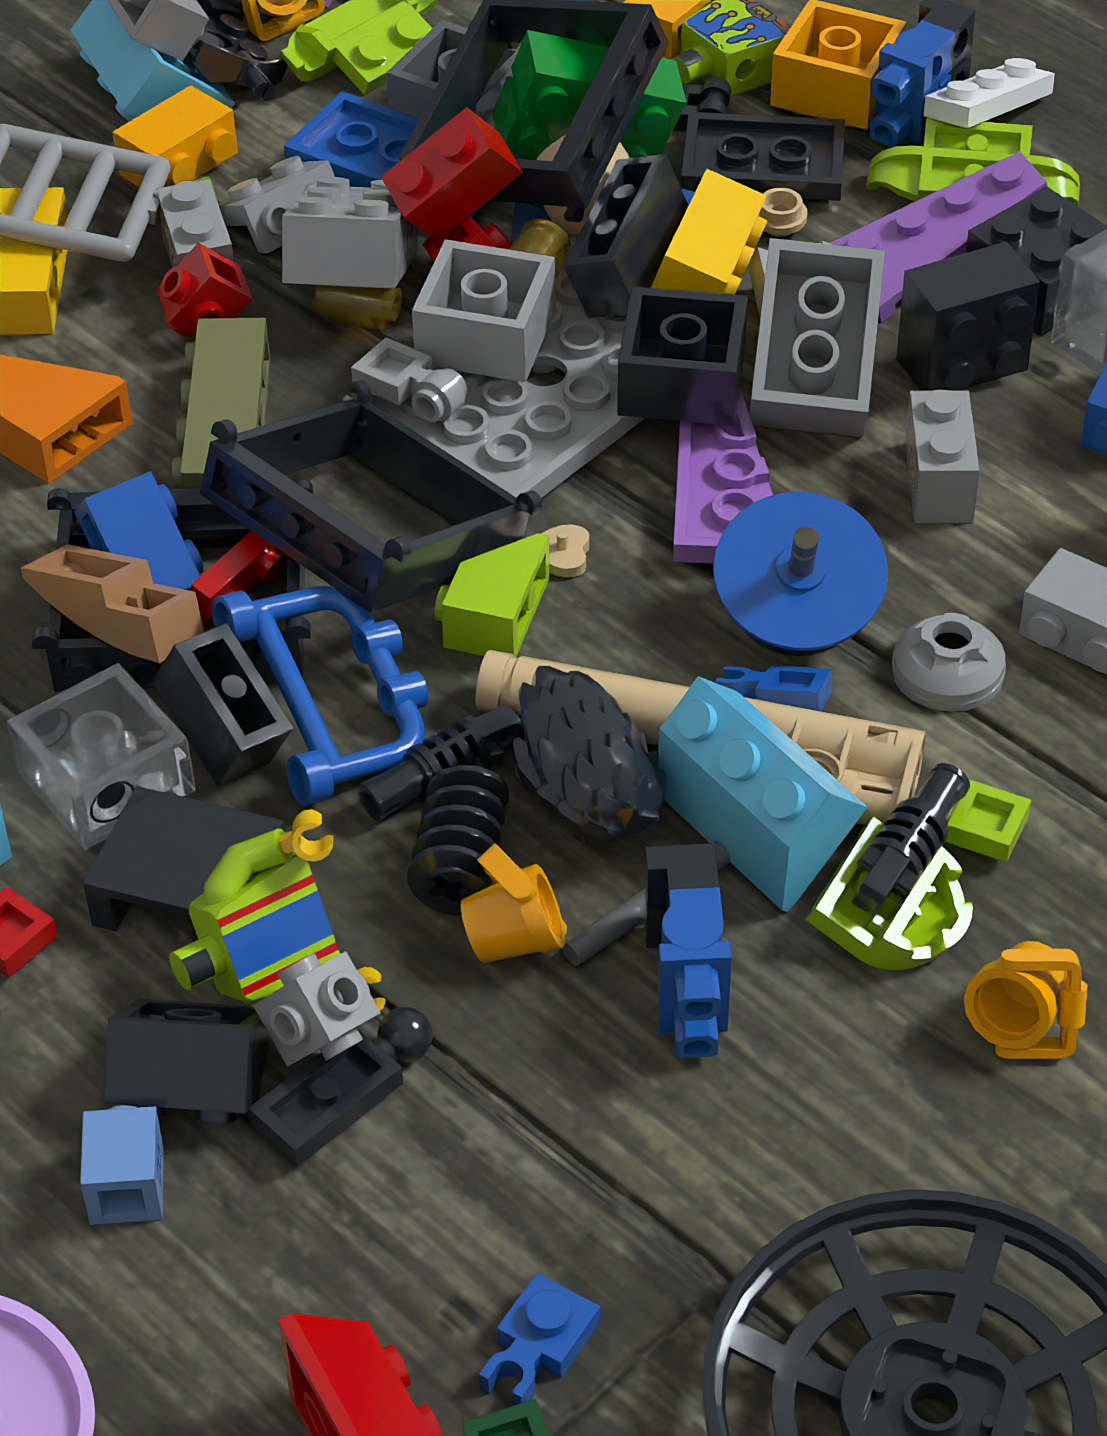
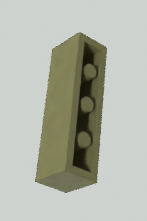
(227, 382)

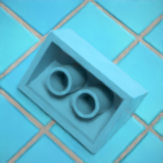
(132, 71)
(752, 790)

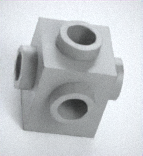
(317, 1008)

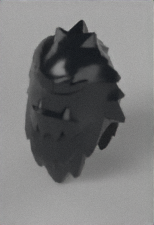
(586, 758)

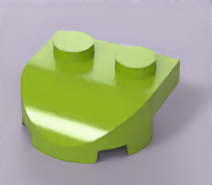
(905, 928)

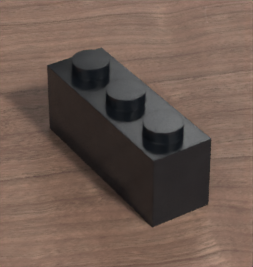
(626, 234)

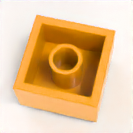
(830, 63)

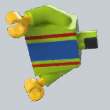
(260, 916)

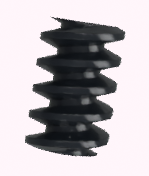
(456, 827)

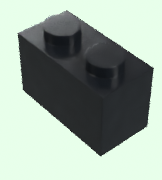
(222, 704)

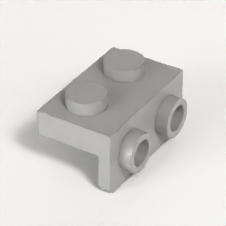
(264, 202)

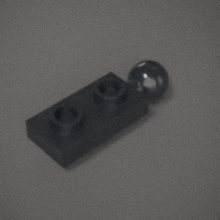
(334, 1093)

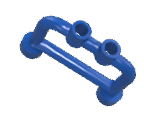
(400, 695)

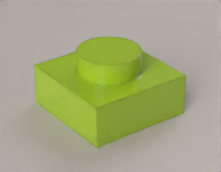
(988, 821)

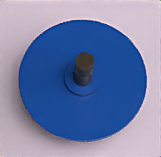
(800, 572)

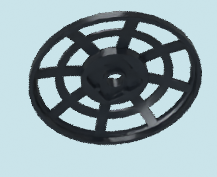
(916, 1357)

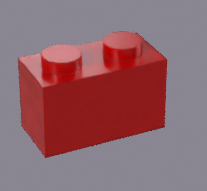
(451, 174)

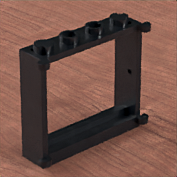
(605, 112)
(249, 483)
(206, 527)

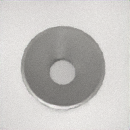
(944, 676)

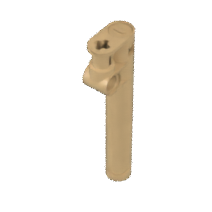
(867, 757)

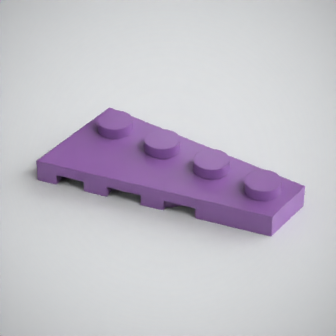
(940, 222)

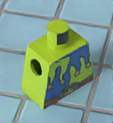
(730, 43)

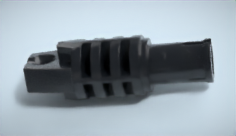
(468, 742)
(910, 838)

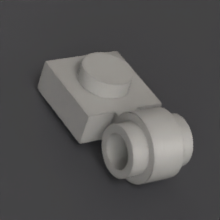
(401, 371)

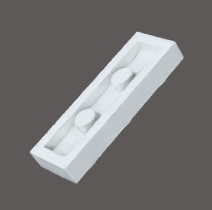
(989, 93)

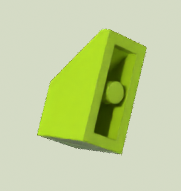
(494, 597)

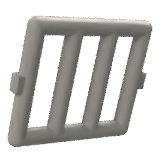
(104, 160)

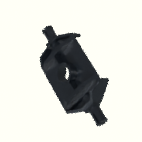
(230, 52)

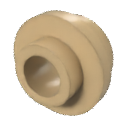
(783, 211)

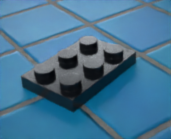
(766, 152)

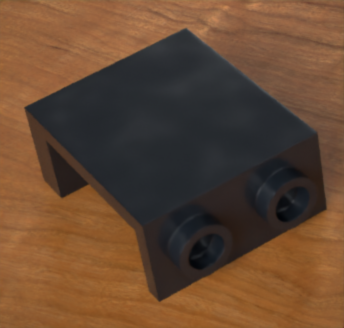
(164, 853)

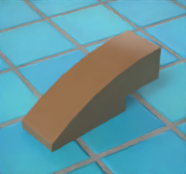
(116, 600)

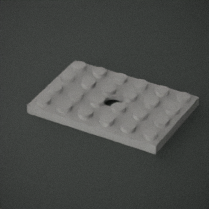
(533, 433)

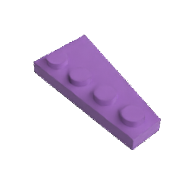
(715, 482)

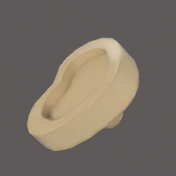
(567, 550)

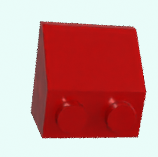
(348, 1381)

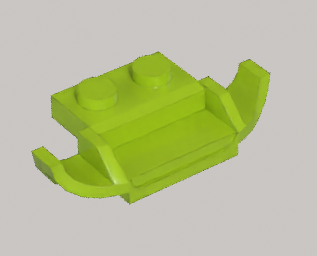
(358, 38)
(957, 152)

